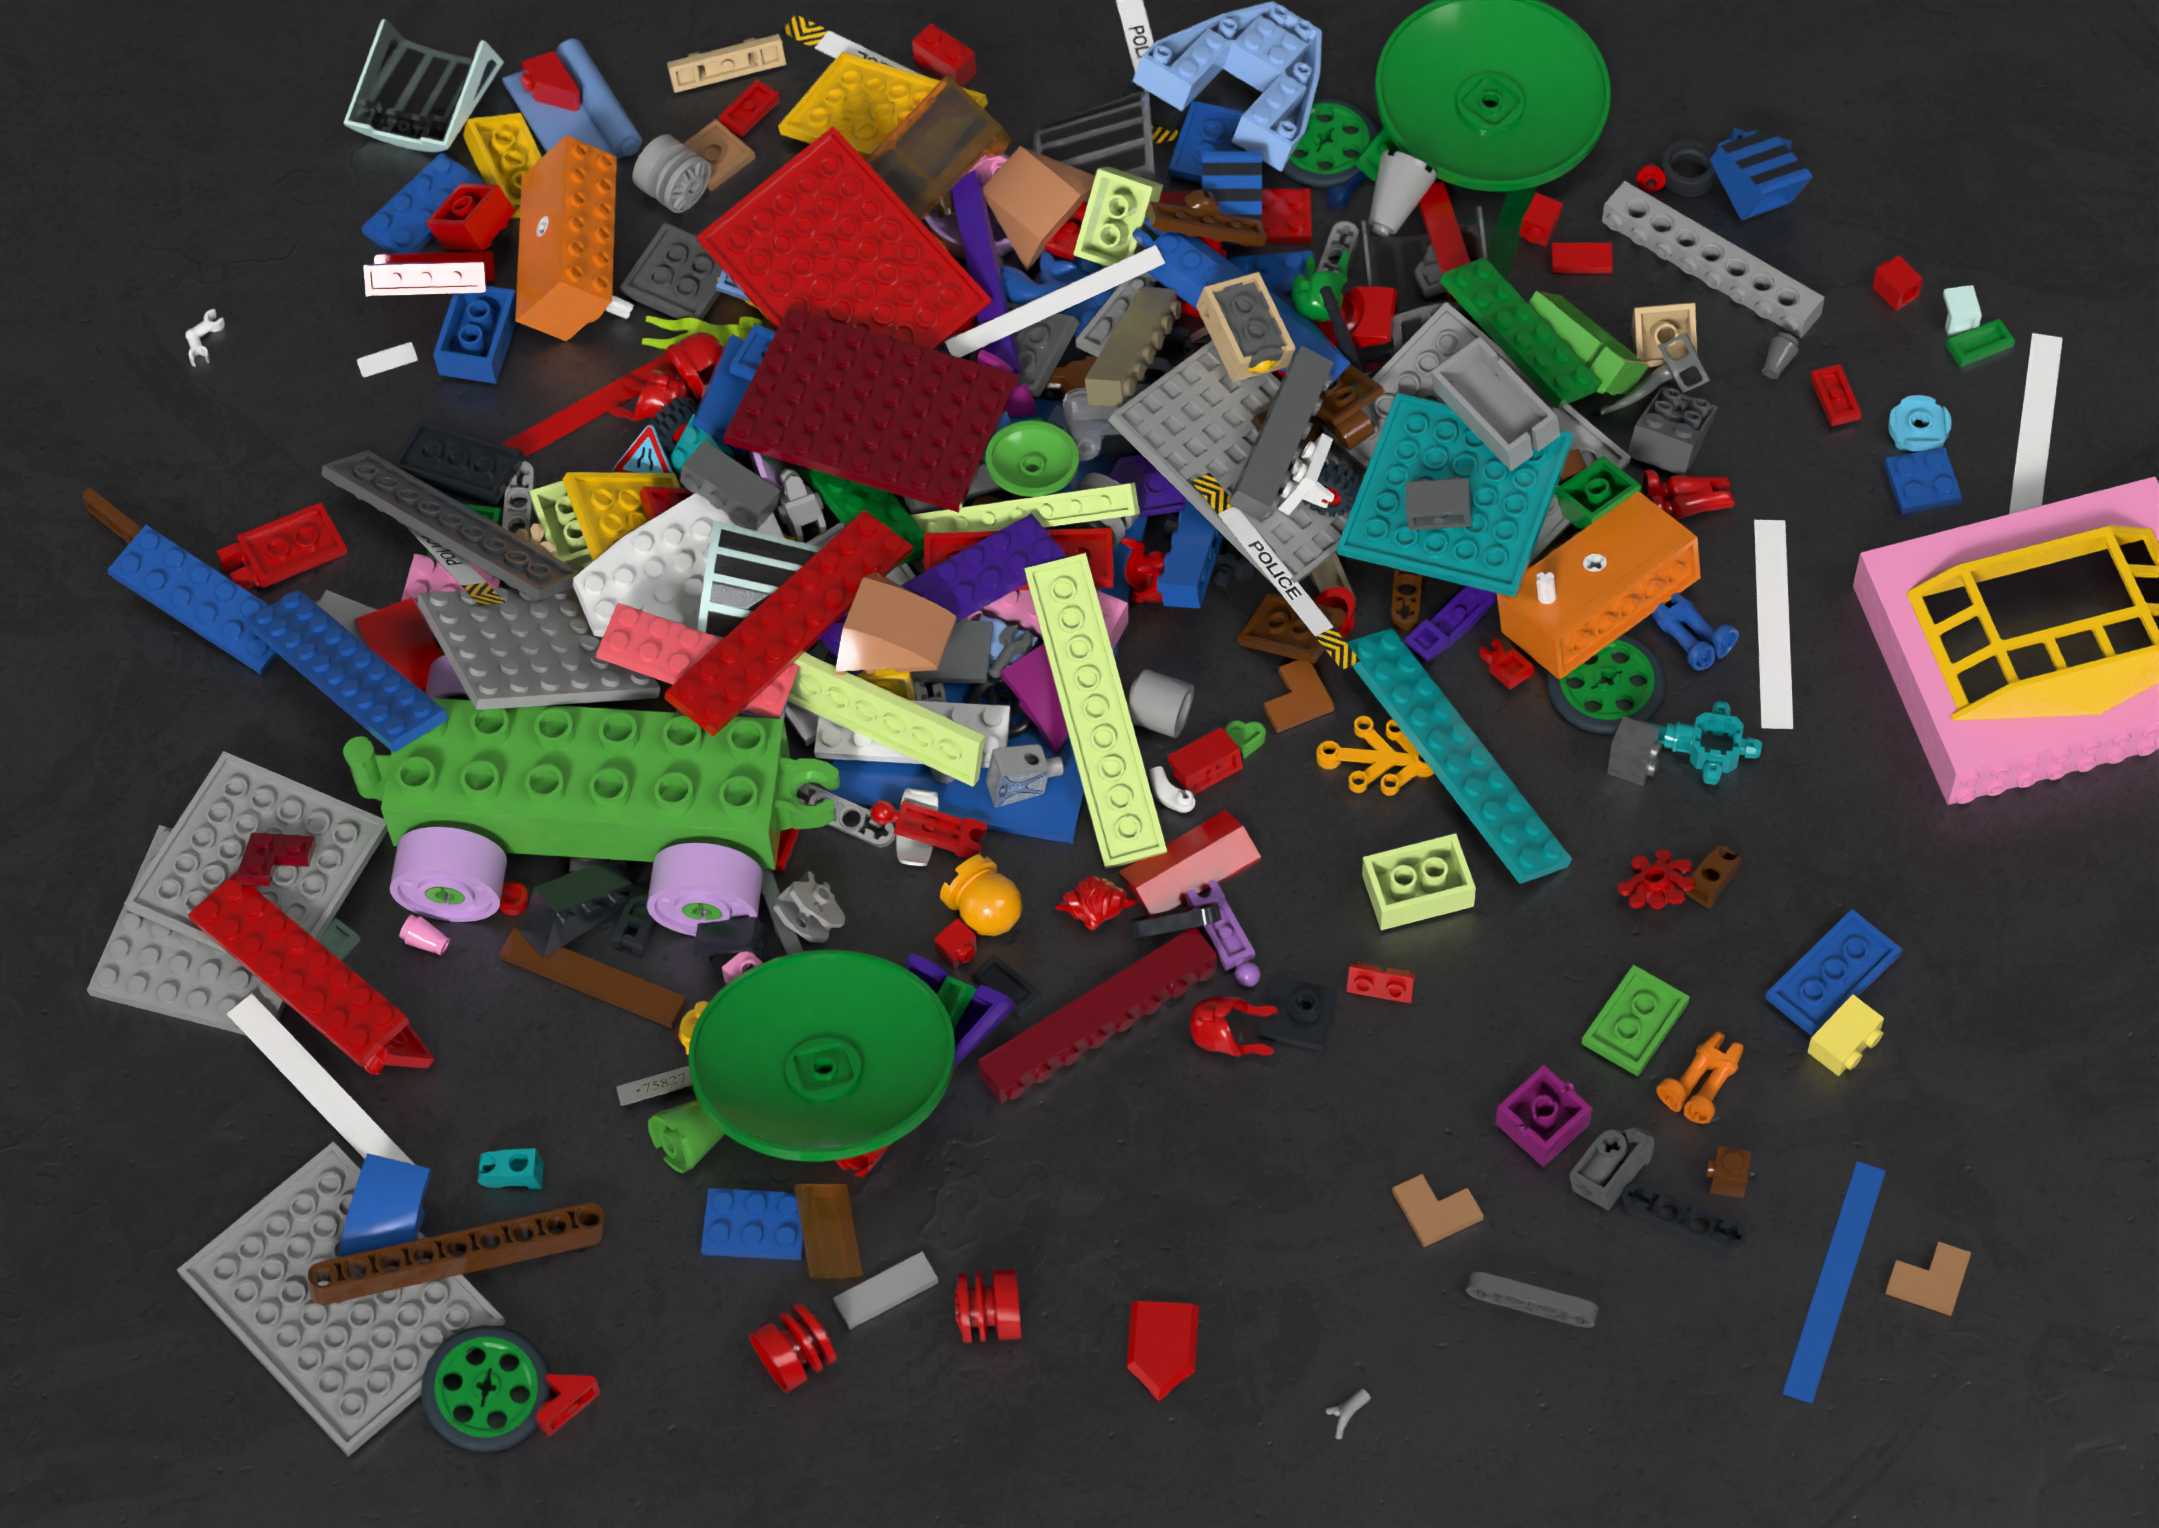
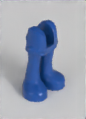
(1715, 641)

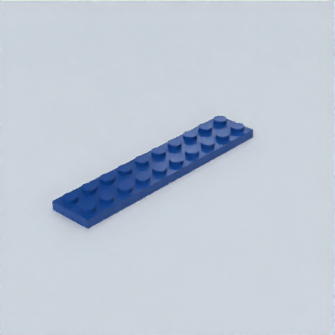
(347, 670)

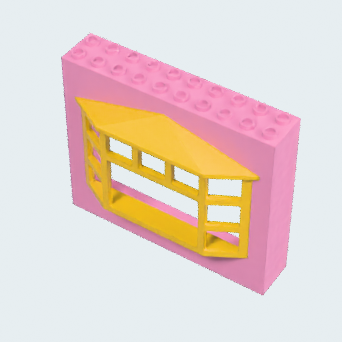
(2032, 724)

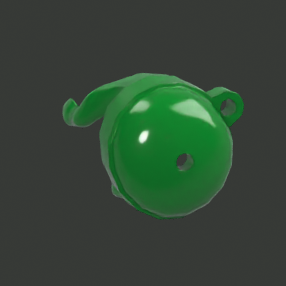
(1306, 289)

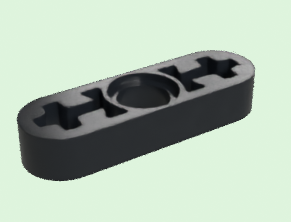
(1175, 920)

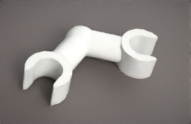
(193, 335)

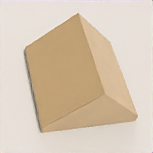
(1661, 323)

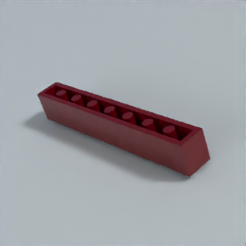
(1097, 1015)

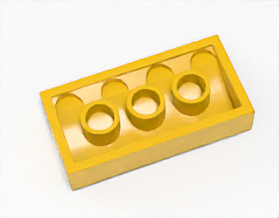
(502, 152)

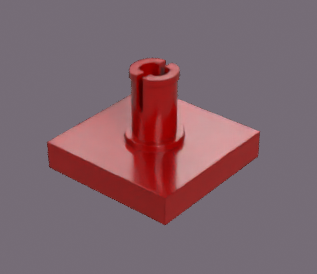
(402, 1050)

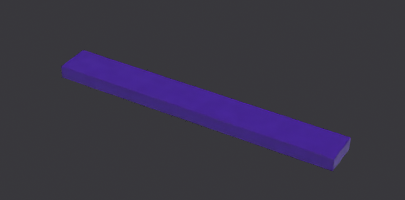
(983, 259)

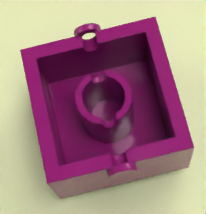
(1543, 1115)

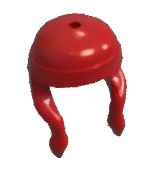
(659, 390)
(1143, 572)
(1212, 1031)

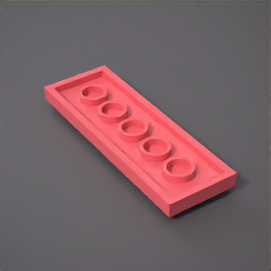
(671, 649)

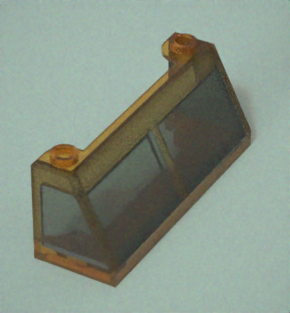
(936, 146)

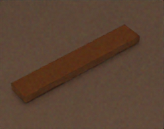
(596, 980)

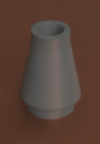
(1780, 353)

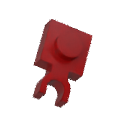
(1507, 667)

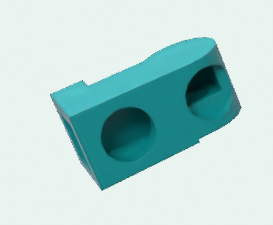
(511, 1168)

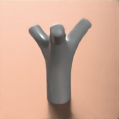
(1347, 1409)

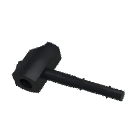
(1344, 339)

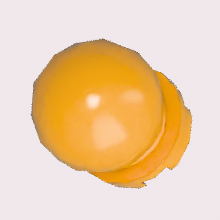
(985, 898)

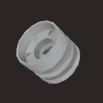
(671, 173)

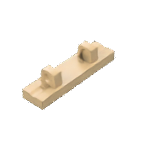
(726, 63)

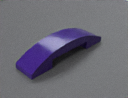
(1451, 622)

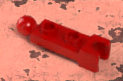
(932, 827)

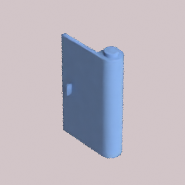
(600, 118)

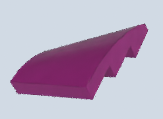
(1035, 687)

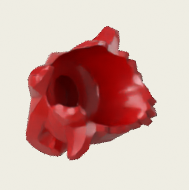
(1095, 901)

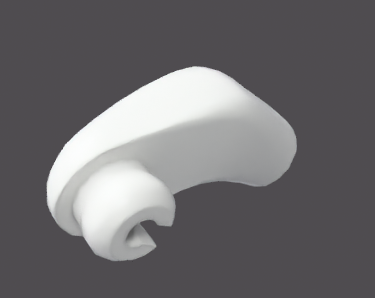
(1169, 795)

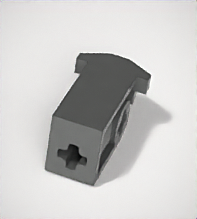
(1611, 1164)

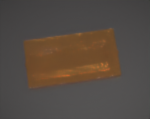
(828, 1231)

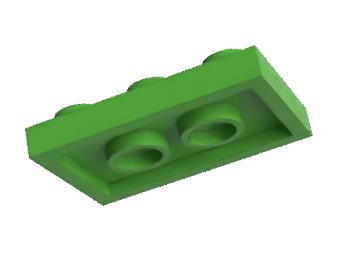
(1635, 1020)

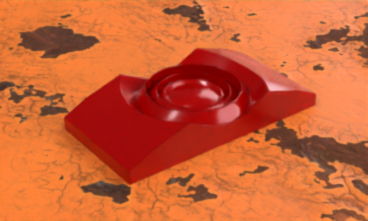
(1367, 314)

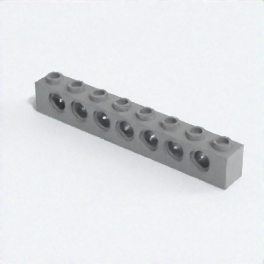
(1713, 259)

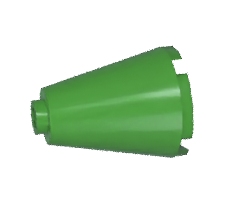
(684, 1134)

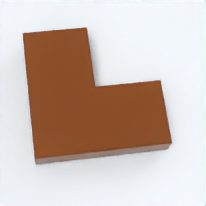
(1304, 702)

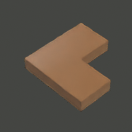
(1434, 1218)
(1932, 1288)

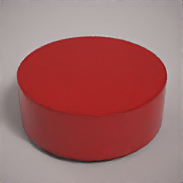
(514, 898)

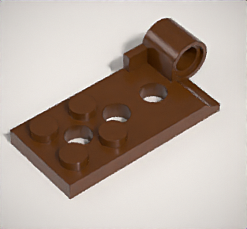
(1343, 406)

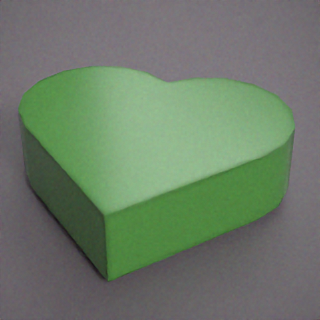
(1246, 736)

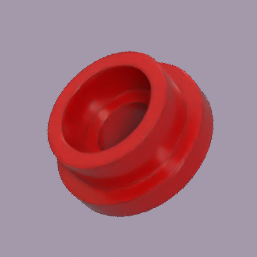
(1647, 172)

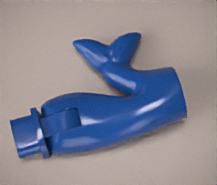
(1023, 290)

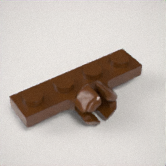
(1205, 219)

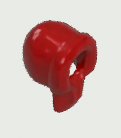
(694, 361)

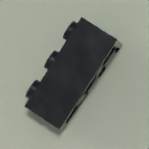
(573, 905)

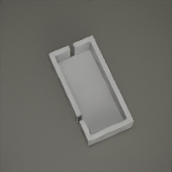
(1498, 410)

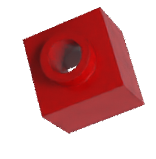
(956, 944)

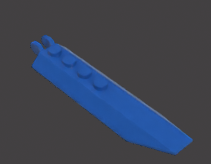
(1194, 265)

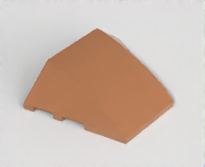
(1035, 199)
(892, 629)

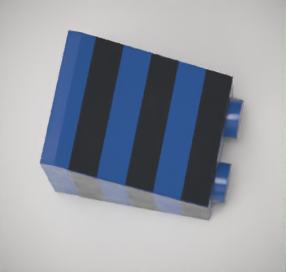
(1759, 173)
(1235, 182)

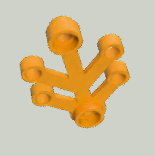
(1382, 758)

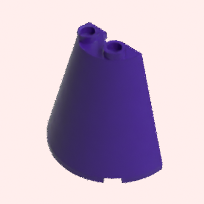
(980, 1017)

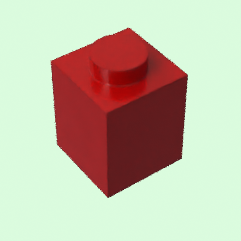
(1541, 220)
(1897, 282)

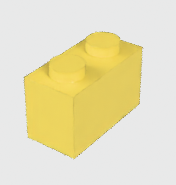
(1846, 1035)

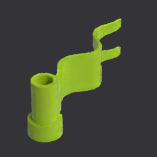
(694, 325)

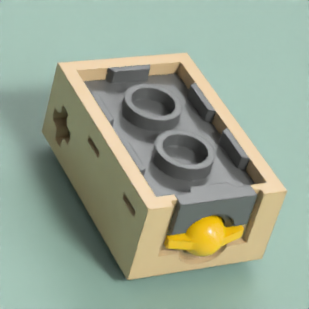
(1245, 327)

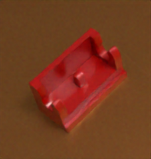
(1205, 761)

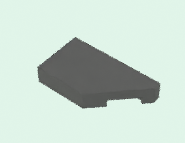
(1428, 275)

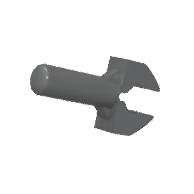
(1009, 650)

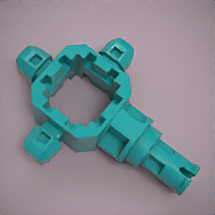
(1687, 739)

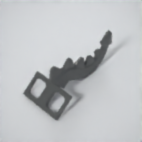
(1663, 373)

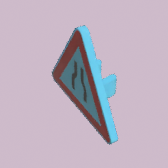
(644, 455)

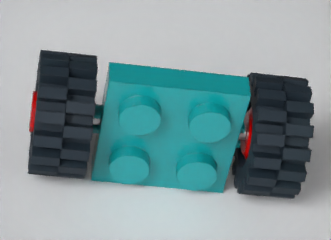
(680, 436)

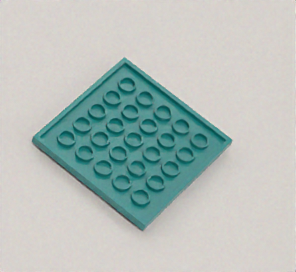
(1507, 506)

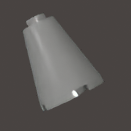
(1397, 191)

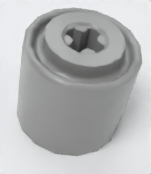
(1160, 702)

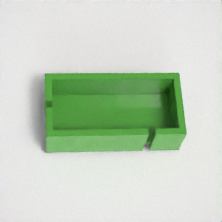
(1599, 351)

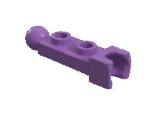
(1228, 937)

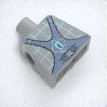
(1019, 773)

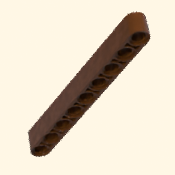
(444, 1264)

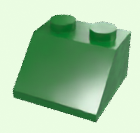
(1594, 492)

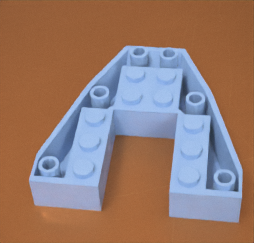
(1261, 47)

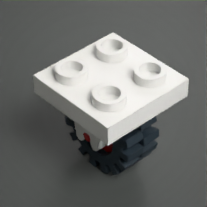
(1319, 482)

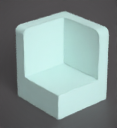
(1962, 310)

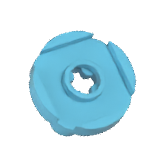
(1915, 439)

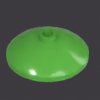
(1032, 458)

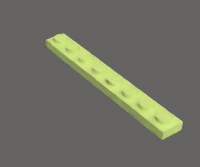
(1048, 510)

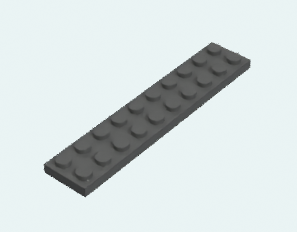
(451, 525)

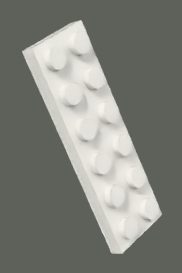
(841, 743)

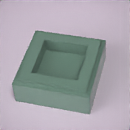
(339, 939)

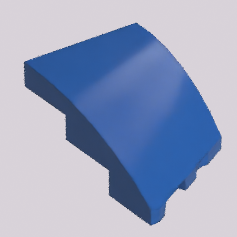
(385, 1205)

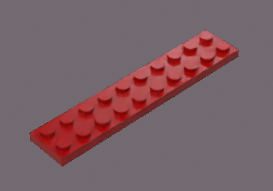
(786, 624)

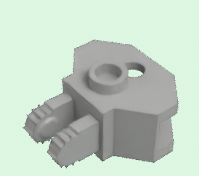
(799, 505)
(809, 909)

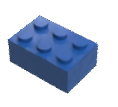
(476, 334)

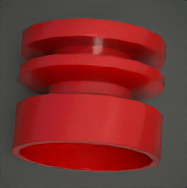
(988, 1305)
(797, 1343)

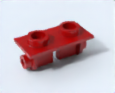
(1388, 984)

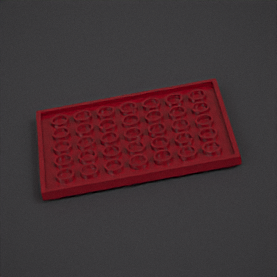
(872, 409)

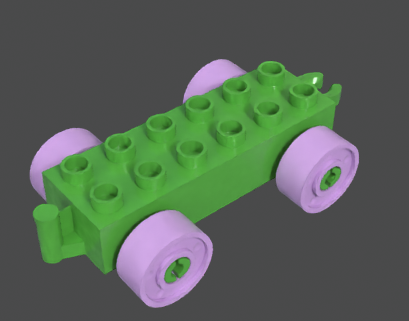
(587, 789)

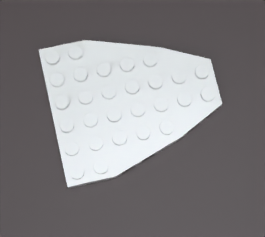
(657, 566)

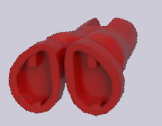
(1687, 495)

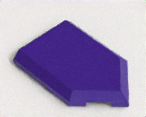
(1153, 490)

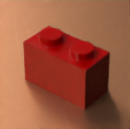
(943, 55)

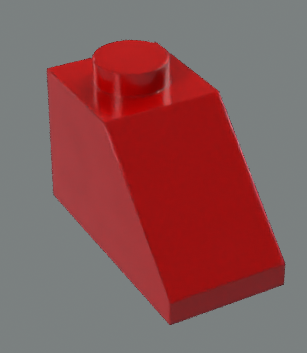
(550, 82)

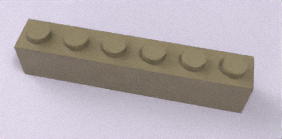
(1132, 347)

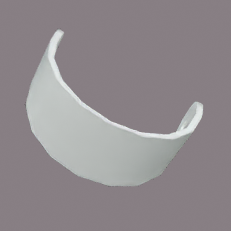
(910, 850)

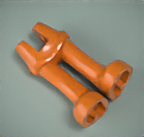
(1700, 1106)

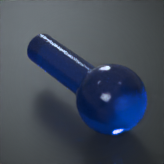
(1339, 196)

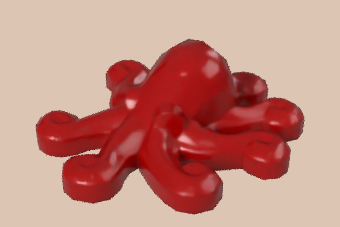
(1657, 881)

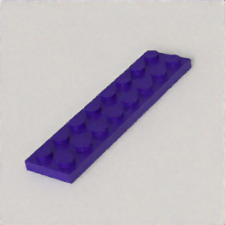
(976, 574)

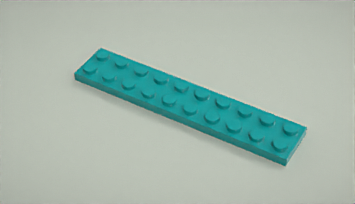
(1457, 757)

